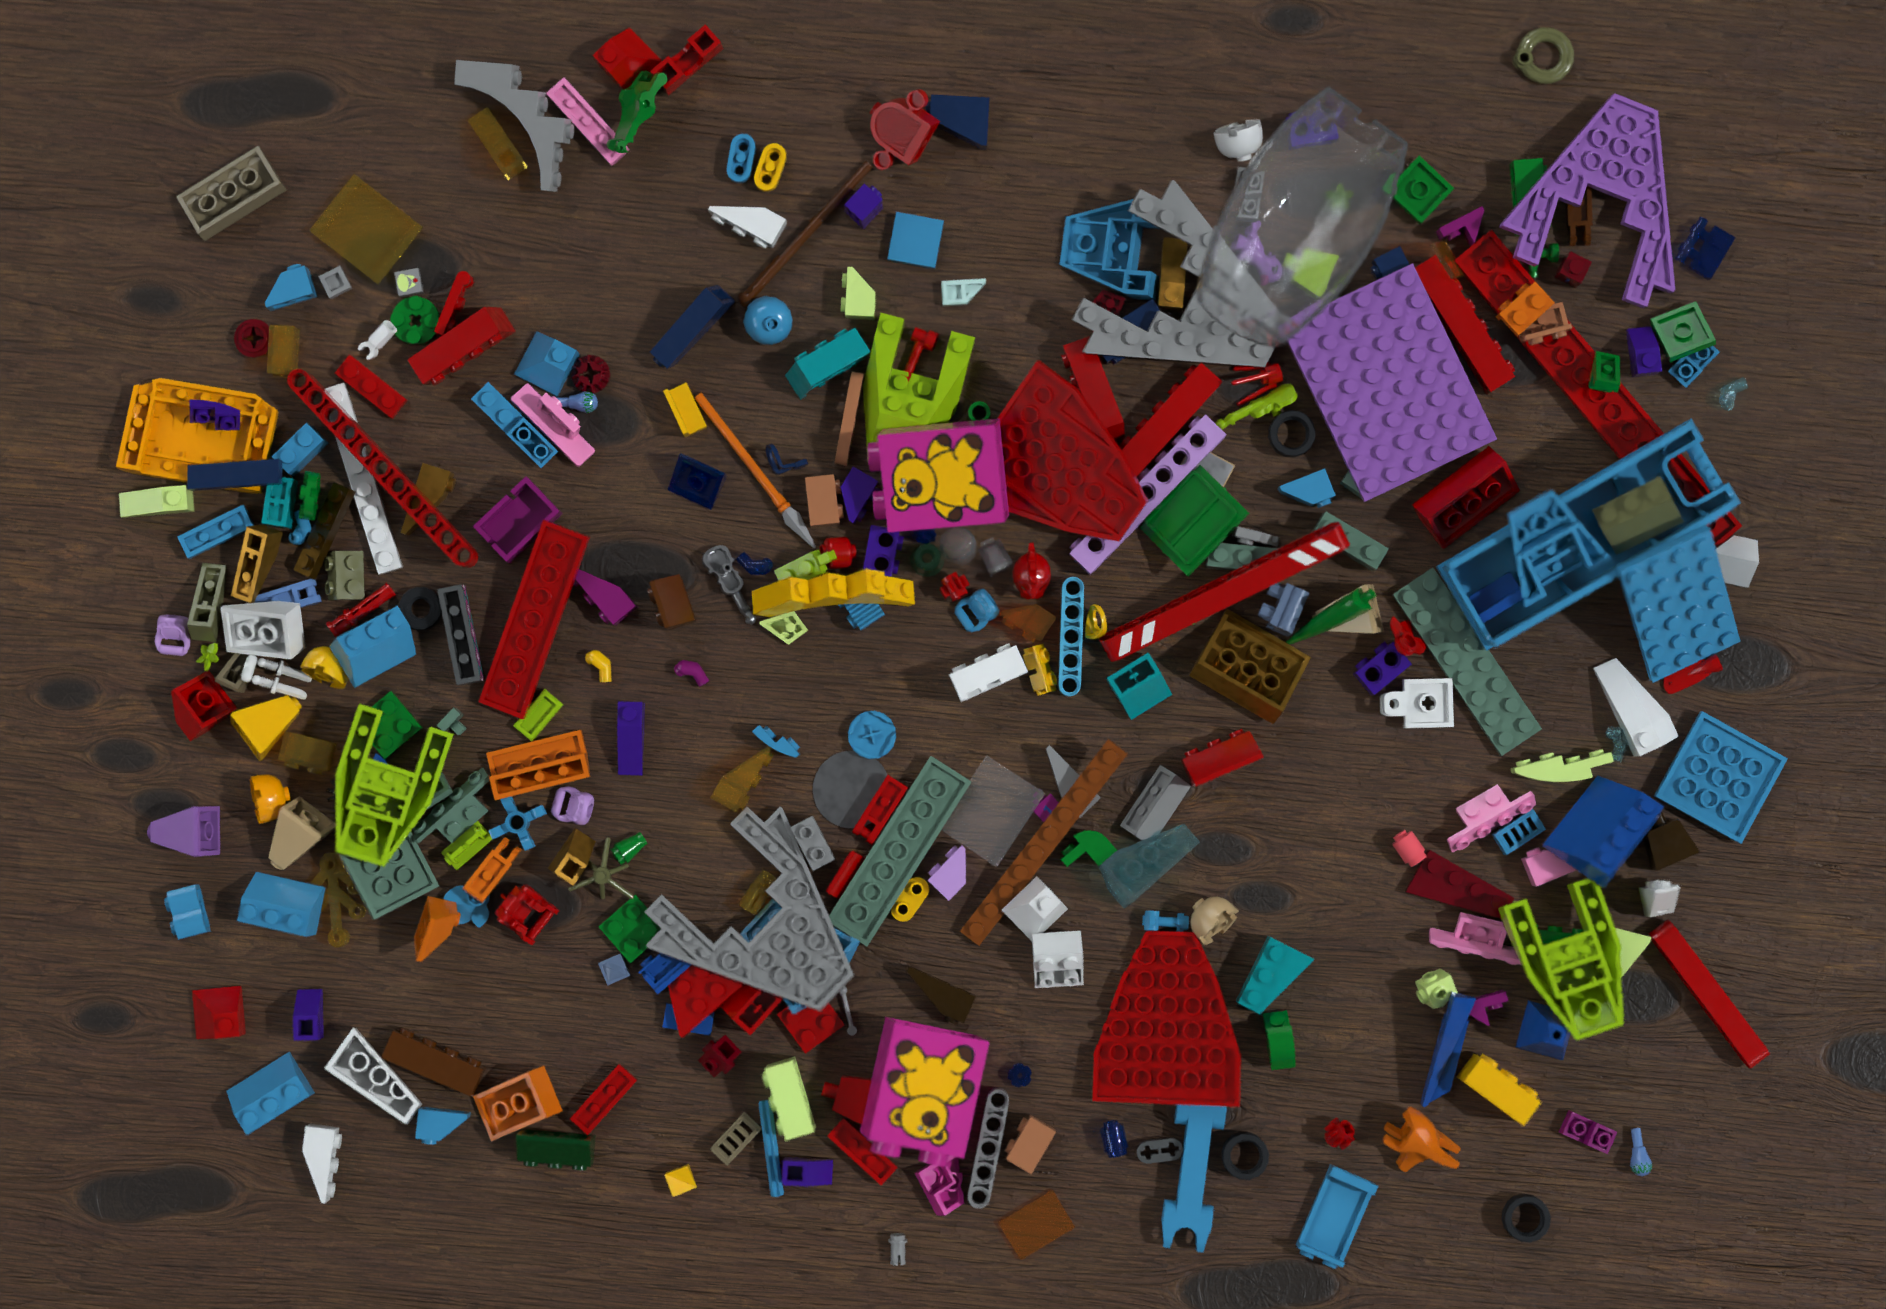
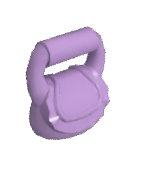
(174, 628)
(579, 806)

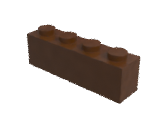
(434, 1062)

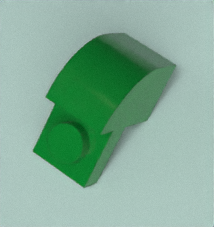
(1092, 843)
(1279, 1040)

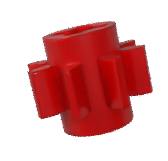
(954, 586)
(1339, 1133)

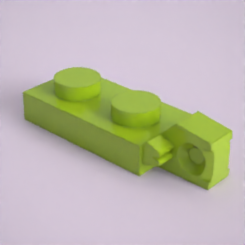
(807, 566)

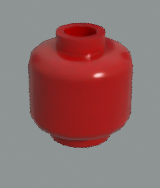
(843, 549)

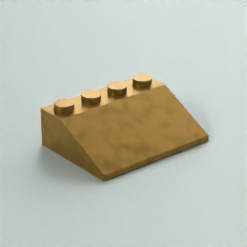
(1250, 666)

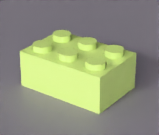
(789, 1098)

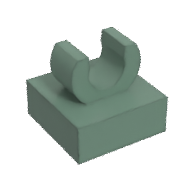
(451, 721)

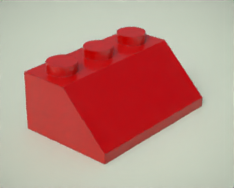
(1221, 757)

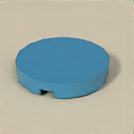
(872, 734)

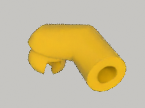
(602, 663)

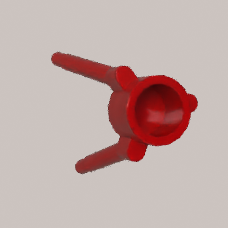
(1269, 375)

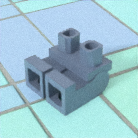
(1287, 610)

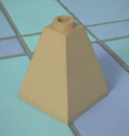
(1366, 623)
(297, 831)

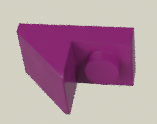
(1468, 224)
(1492, 1001)

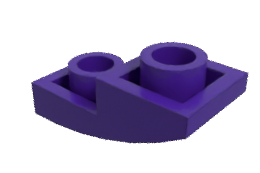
(222, 415)

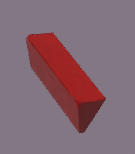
(845, 874)

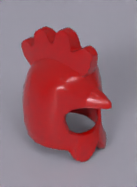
(1032, 574)

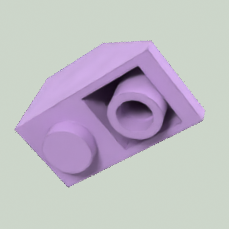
(952, 874)

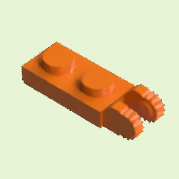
(490, 872)

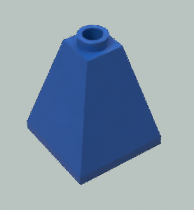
(1542, 1032)

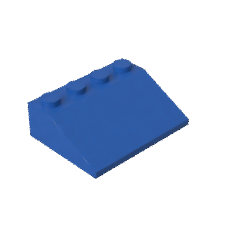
(1603, 829)

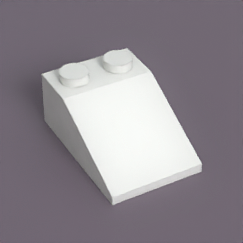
(264, 629)

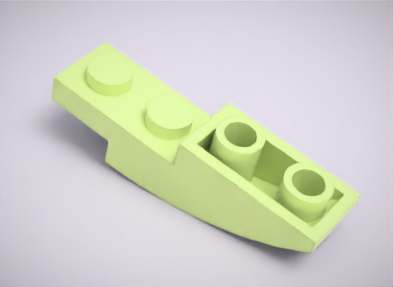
(1552, 769)

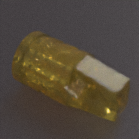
(756, 893)

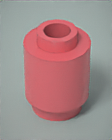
(1409, 848)

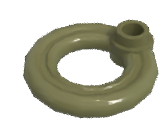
(1536, 74)

